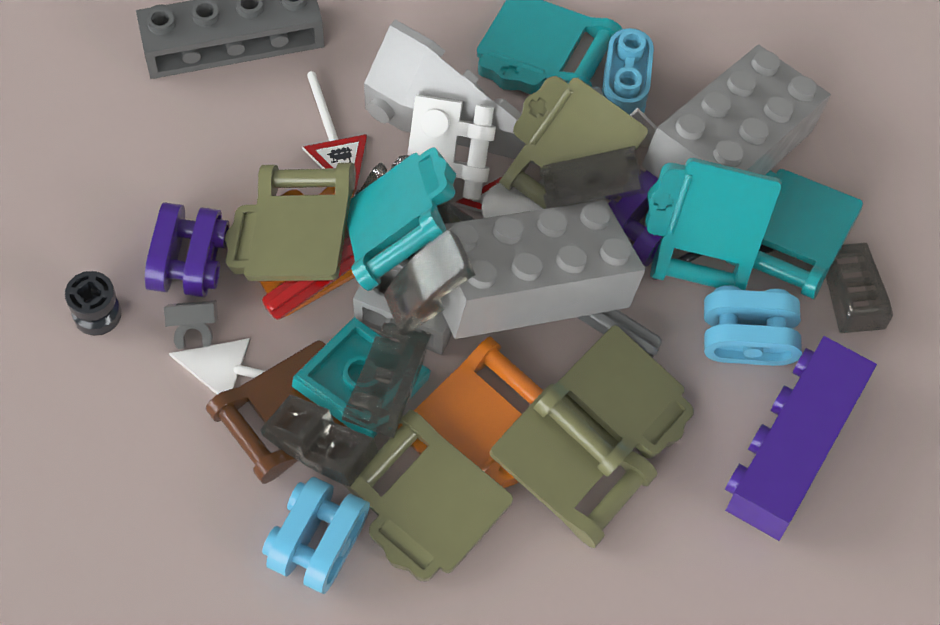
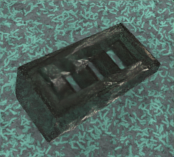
(859, 318)

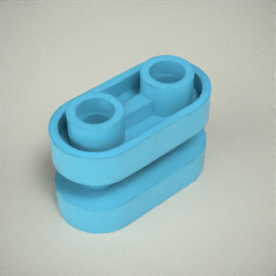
(628, 69)
(752, 326)
(308, 506)

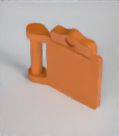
(472, 412)

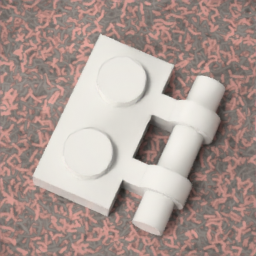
(438, 125)

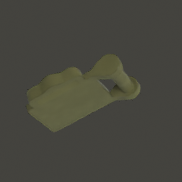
(566, 124)
(293, 233)
(623, 394)
(563, 471)
(434, 507)

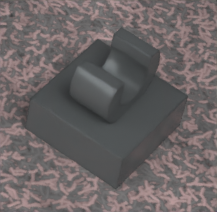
(191, 316)

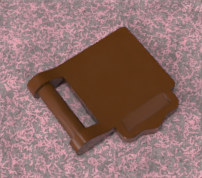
(265, 395)

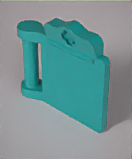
(536, 41)
(393, 208)
(712, 214)
(808, 225)

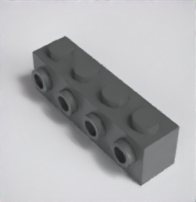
(225, 32)

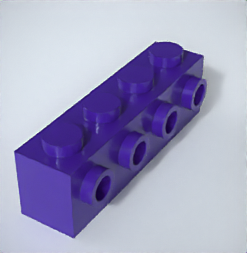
(800, 438)

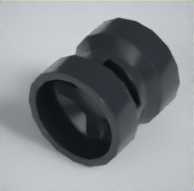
(101, 310)

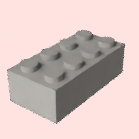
(742, 118)
(542, 268)

